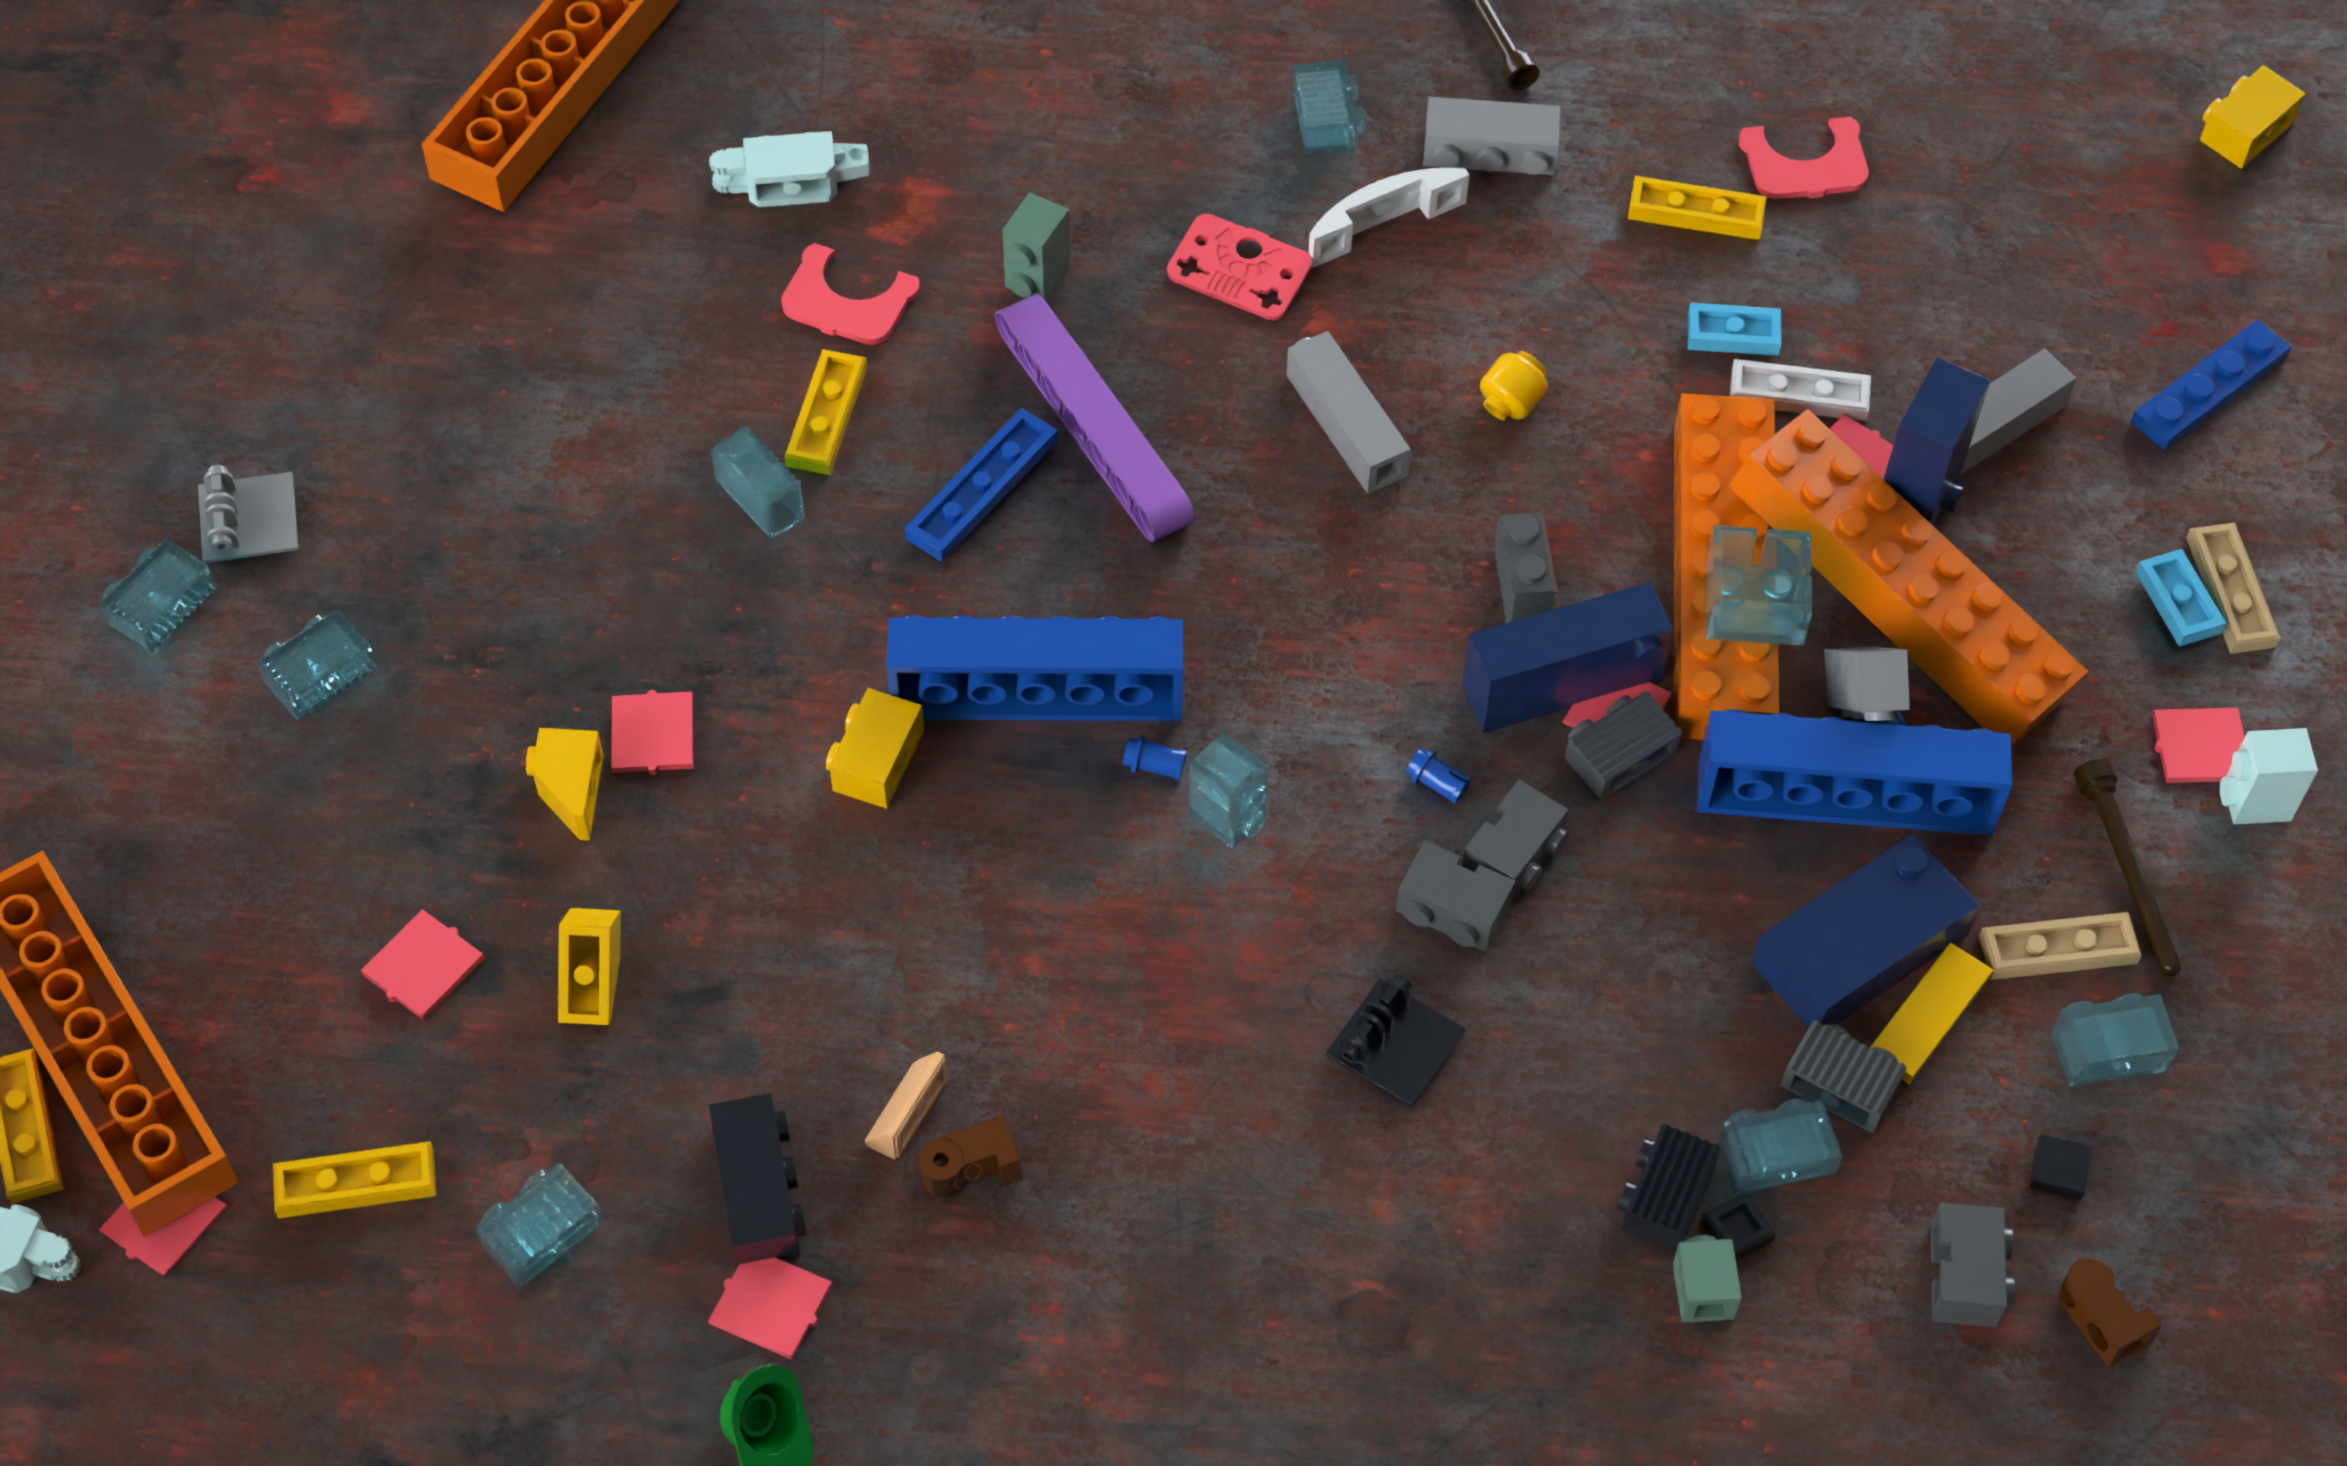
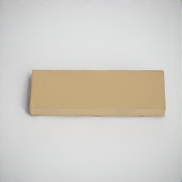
(2233, 587)
(2060, 945)

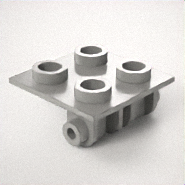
(246, 515)

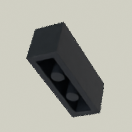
(757, 1179)

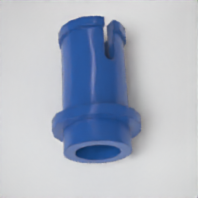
(1154, 758)
(1438, 775)

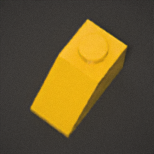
(568, 775)
(588, 965)

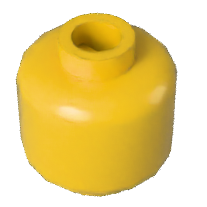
(1514, 386)

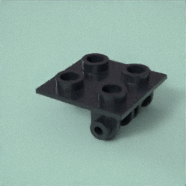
(1395, 1040)

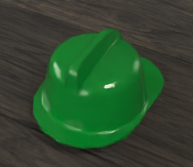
(767, 1419)

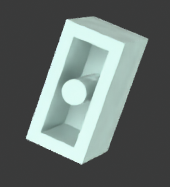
(2269, 776)

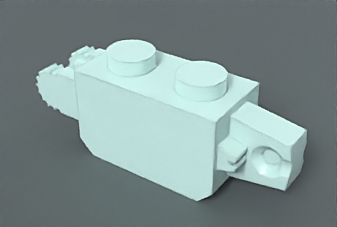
(788, 168)
(31, 1251)

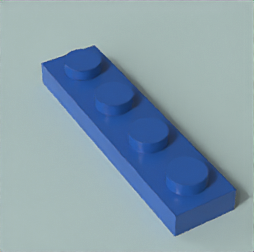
(2211, 384)
(981, 484)

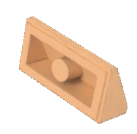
(908, 1106)

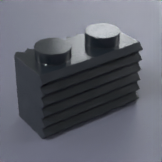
(1669, 1188)

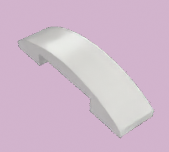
(1428, 189)

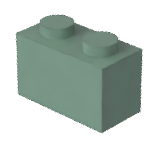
(1036, 247)

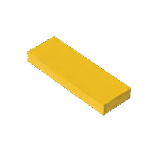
(1697, 207)
(826, 412)
(1933, 1009)
(26, 1131)
(354, 1179)

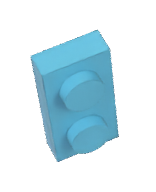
(1734, 329)
(2180, 597)

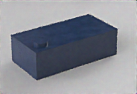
(1936, 439)
(1566, 656)
(1865, 934)

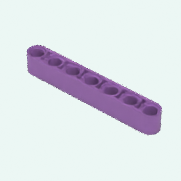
(1095, 418)

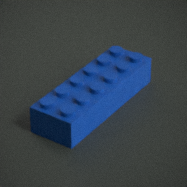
(1038, 668)
(1854, 772)

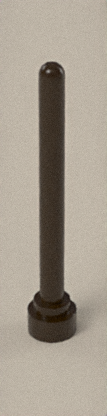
(1517, 67)
(2098, 782)

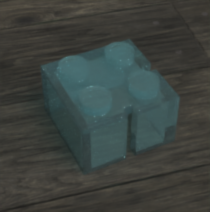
(1758, 599)

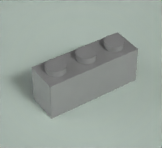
(1491, 135)
(1867, 682)

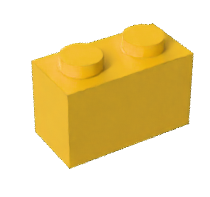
(2251, 116)
(875, 747)

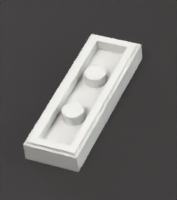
(1803, 388)

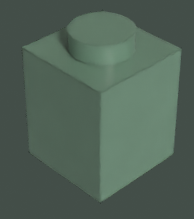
(1706, 1279)

